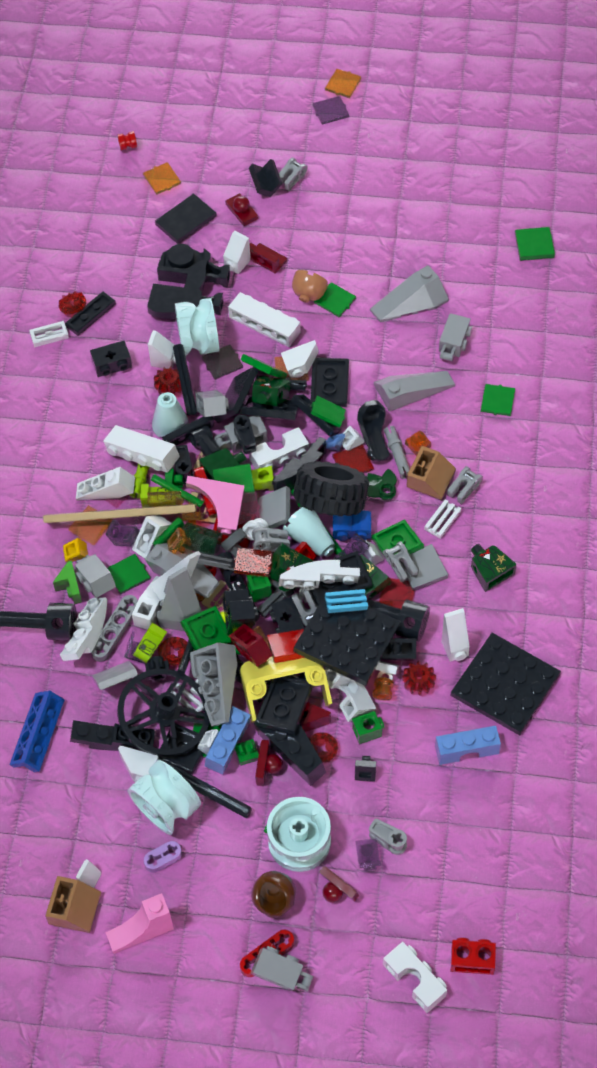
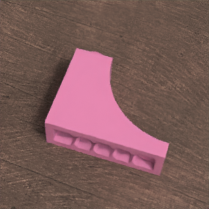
(225, 499)
(149, 922)

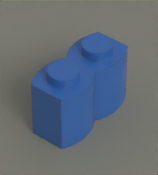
(346, 526)

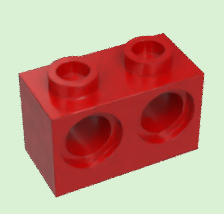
(473, 962)

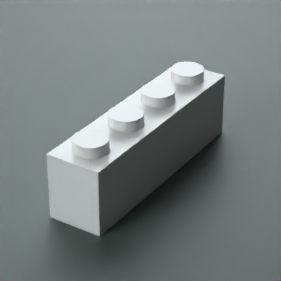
(264, 319)
(141, 449)

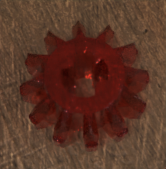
(167, 381)
(427, 678)

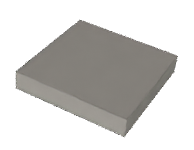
(275, 507)
(429, 568)
(114, 675)

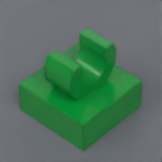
(174, 479)
(246, 752)

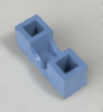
(226, 740)
(481, 741)

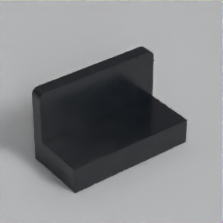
(265, 178)

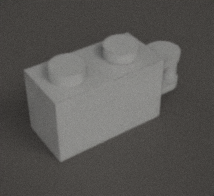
(454, 336)
(211, 403)
(258, 429)
(94, 575)
(280, 970)

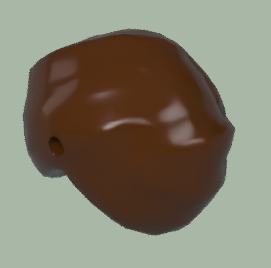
(273, 893)

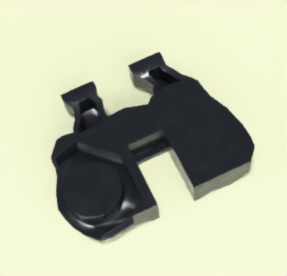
(190, 268)

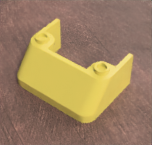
(254, 678)

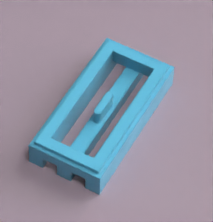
(345, 599)

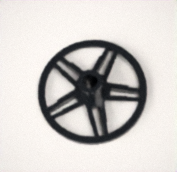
(163, 710)

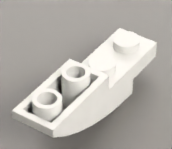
(312, 573)
(89, 627)

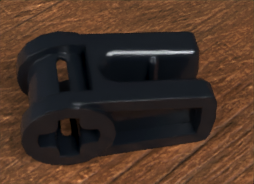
(244, 434)
(183, 464)

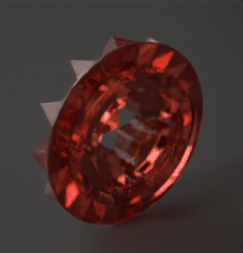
(79, 303)
(177, 644)
(331, 746)

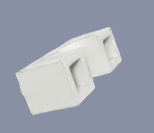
(294, 446)
(357, 700)
(404, 961)

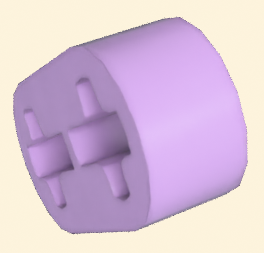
(162, 860)

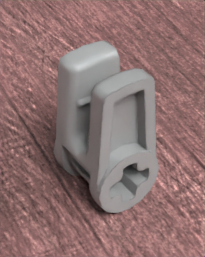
(292, 173)
(469, 480)
(270, 539)
(403, 556)
(305, 614)
(387, 835)

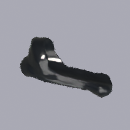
(371, 420)

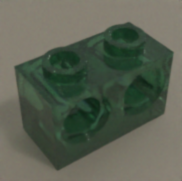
(202, 539)

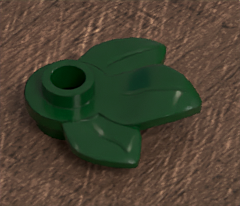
(380, 484)

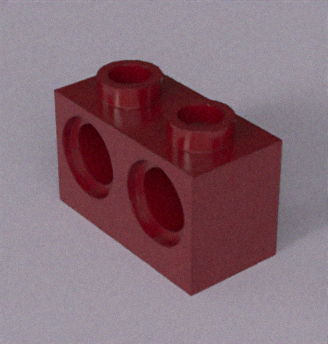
(251, 645)

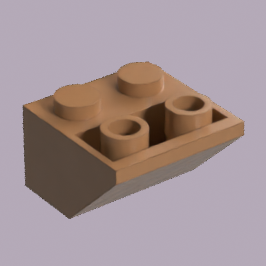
(430, 473)
(72, 904)

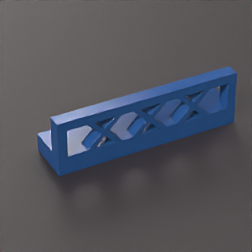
(39, 732)

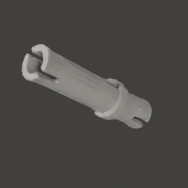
(394, 444)

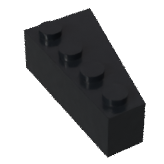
(296, 751)

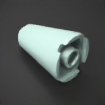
(168, 415)
(308, 527)

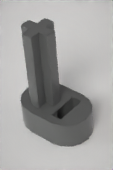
(231, 544)
(278, 595)

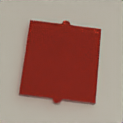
(354, 458)
(252, 562)
(397, 592)

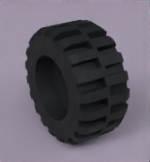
(331, 488)

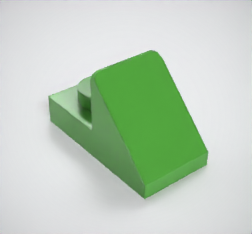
(67, 580)

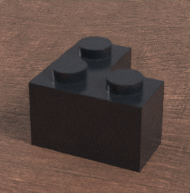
(238, 610)

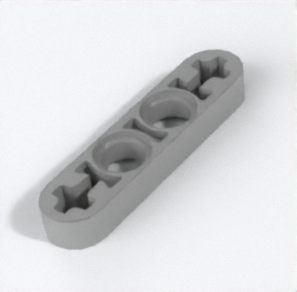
(118, 629)

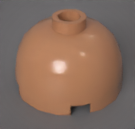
(308, 287)

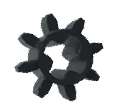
(157, 662)

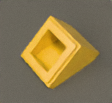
(75, 550)

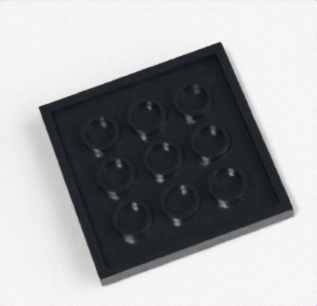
(347, 640)
(505, 683)

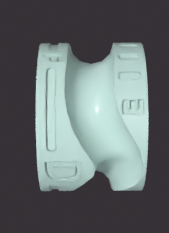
(197, 326)
(164, 796)
(299, 834)

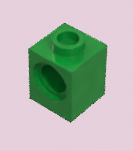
(259, 587)
(364, 735)

